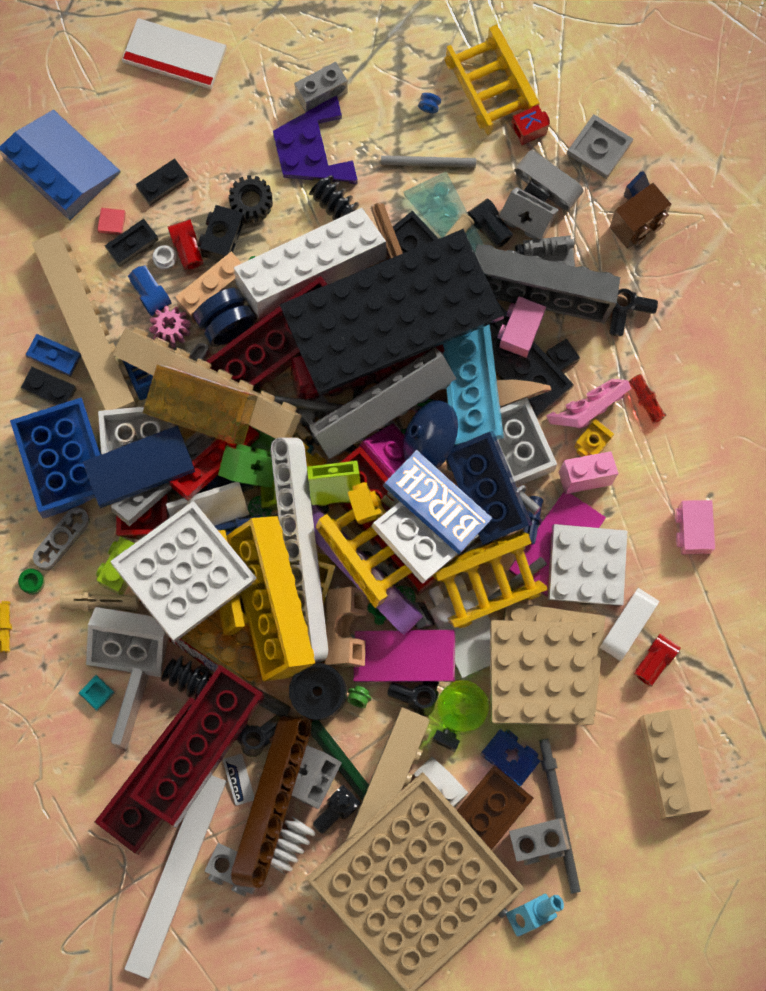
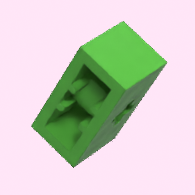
(247, 466)

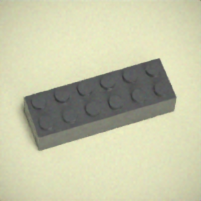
(548, 283)

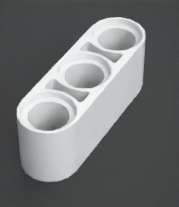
(629, 624)

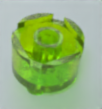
(472, 697)

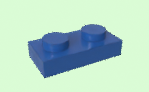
(53, 355)

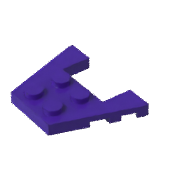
(302, 147)

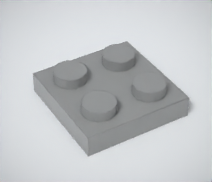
(600, 146)

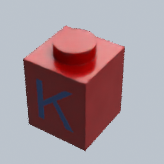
(530, 124)

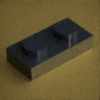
(162, 182)
(131, 242)
(48, 387)

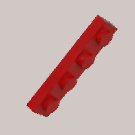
(207, 466)

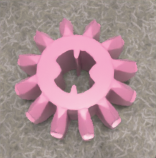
(174, 319)

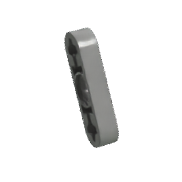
(45, 549)

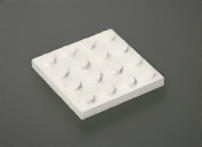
(183, 571)

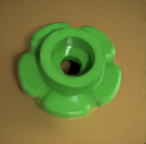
(359, 697)

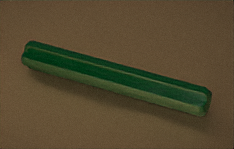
(346, 768)

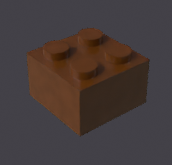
(640, 216)

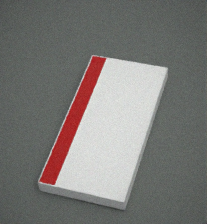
(174, 53)

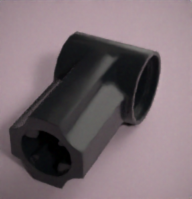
(487, 219)

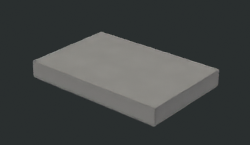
(129, 708)

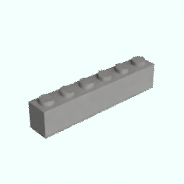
(383, 403)

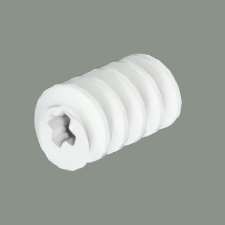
(290, 844)

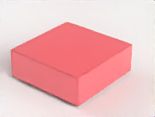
(111, 221)

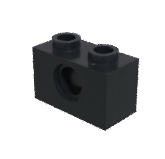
(221, 220)

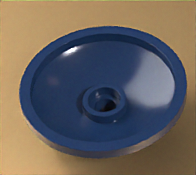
(432, 432)

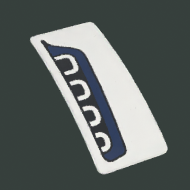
(238, 779)

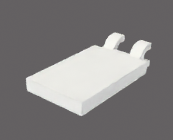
(471, 642)

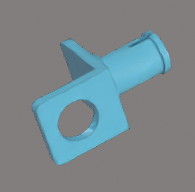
(535, 913)

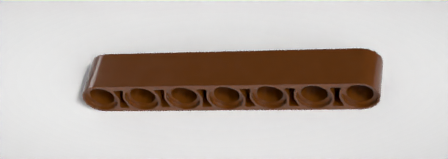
(271, 801)

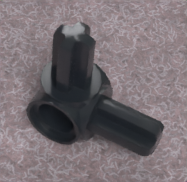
(633, 303)
(411, 696)
(261, 733)
(341, 805)

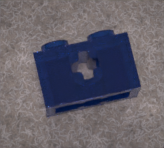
(496, 755)

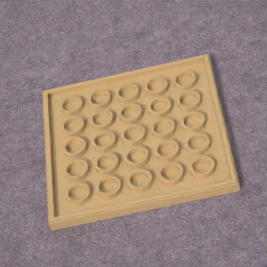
(415, 883)

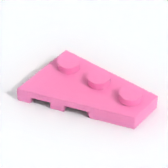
(582, 411)

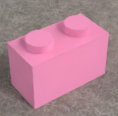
(522, 326)
(588, 472)
(696, 527)

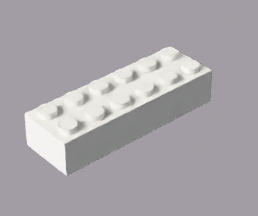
(328, 251)

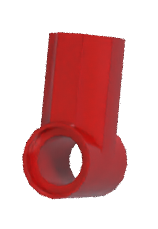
(184, 240)
(660, 655)

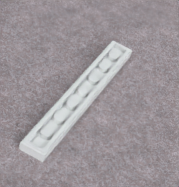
(174, 879)

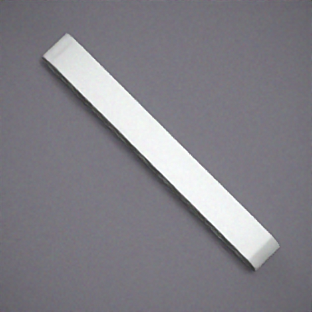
(299, 535)

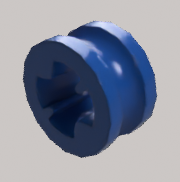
(429, 103)

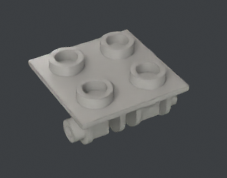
(551, 249)

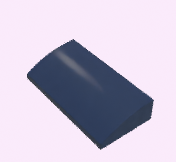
(138, 466)
(487, 480)

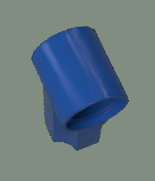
(150, 293)

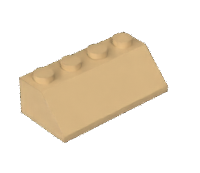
(675, 763)

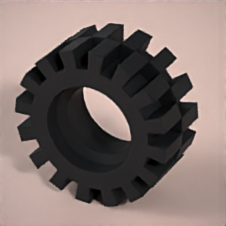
(249, 185)

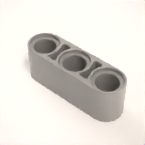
(562, 187)

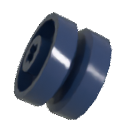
(224, 317)

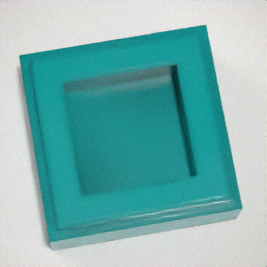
(96, 693)

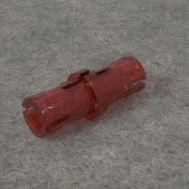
(647, 398)

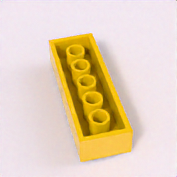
(272, 600)

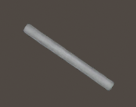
(428, 161)

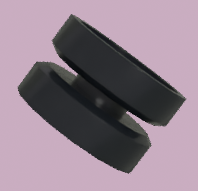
(332, 697)

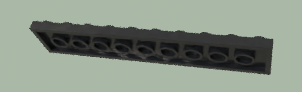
(537, 367)

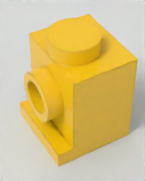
(599, 433)
(364, 503)

